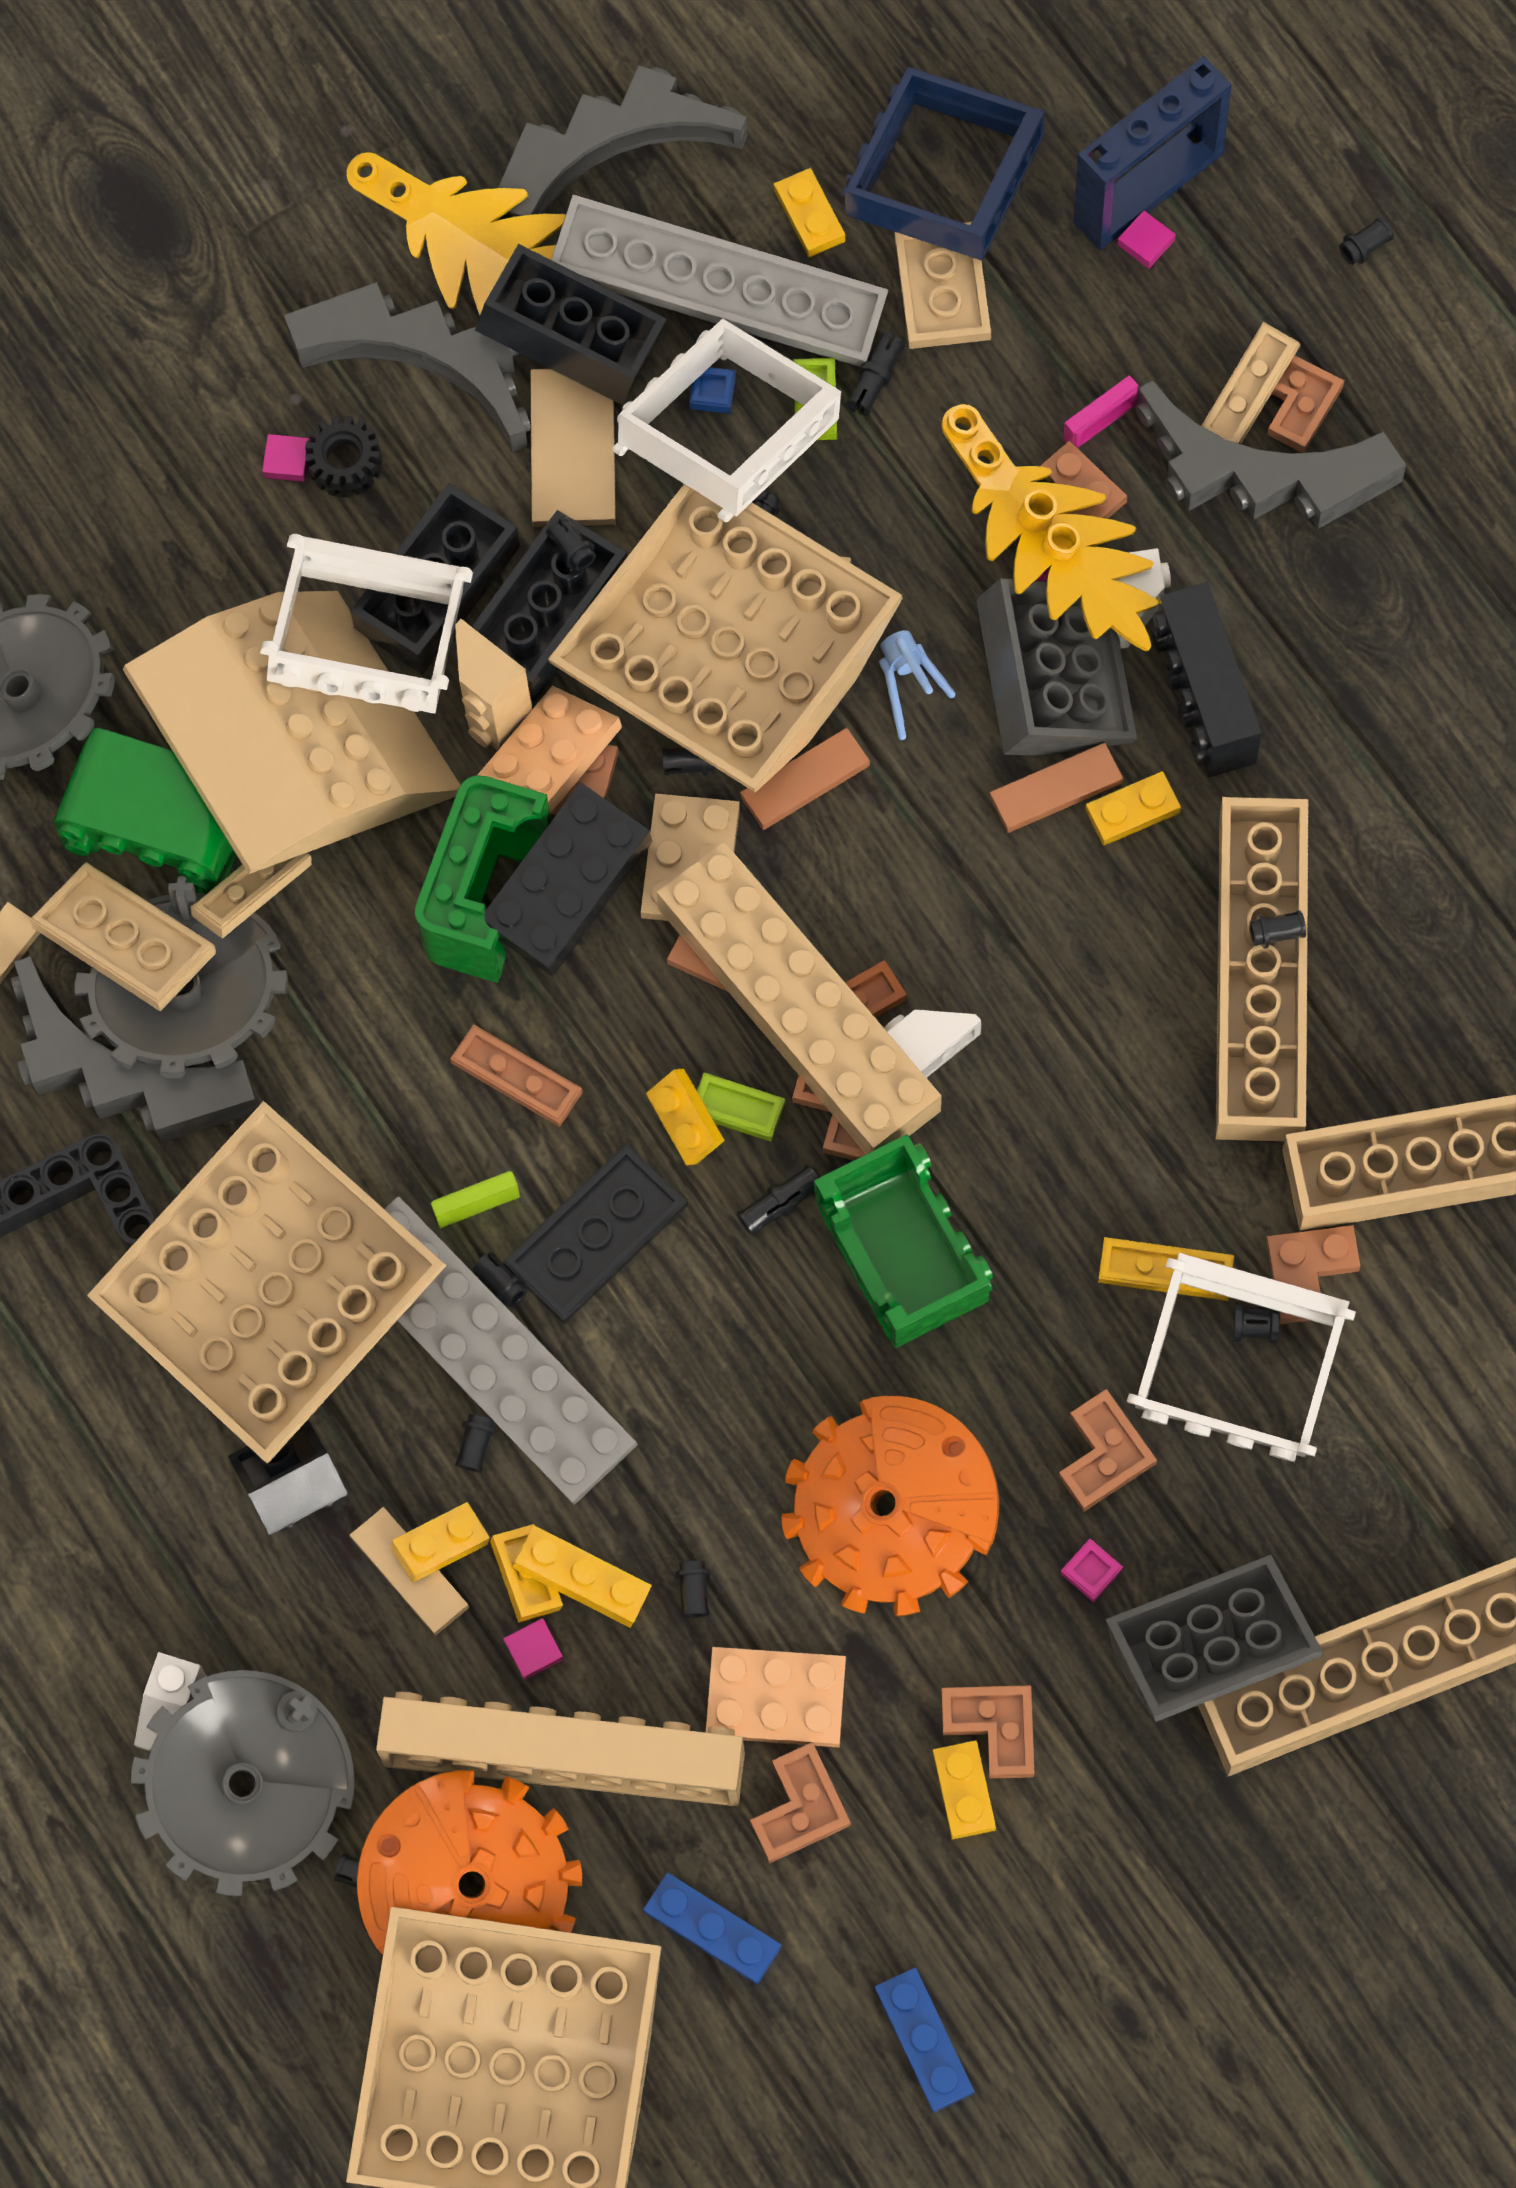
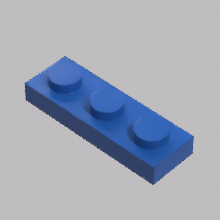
(712, 1928)
(924, 2040)

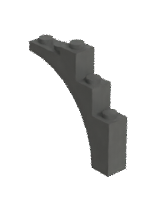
(600, 129)
(368, 327)
(1261, 480)
(65, 1056)

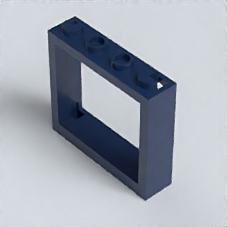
(961, 102)
(1109, 208)

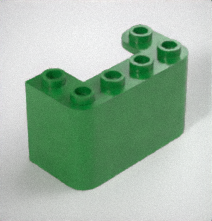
(144, 804)
(484, 824)
(901, 1241)

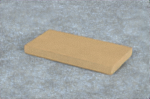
(571, 451)
(123, 936)

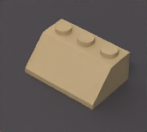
(491, 688)

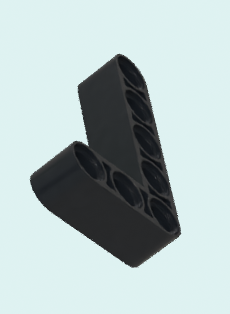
(85, 1179)

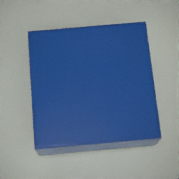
(713, 390)

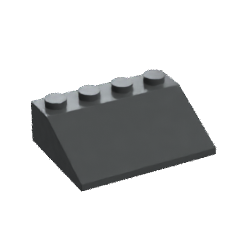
(1050, 676)
(1212, 1638)

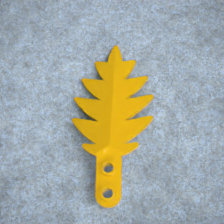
(456, 227)
(1052, 536)

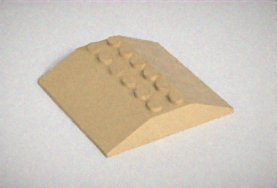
(729, 635)
(282, 761)
(266, 1281)
(503, 2057)

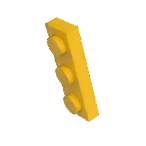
(581, 1576)

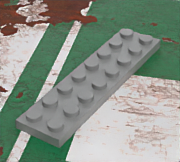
(720, 281)
(511, 1372)

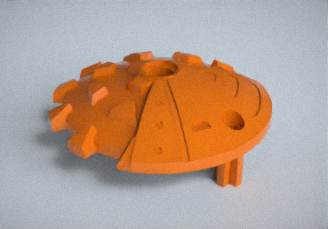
(940, 1515)
(460, 1827)

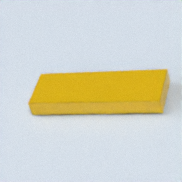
(1145, 1267)

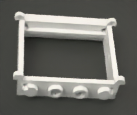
(739, 489)
(376, 572)
(1257, 1291)

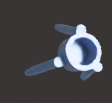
(905, 657)

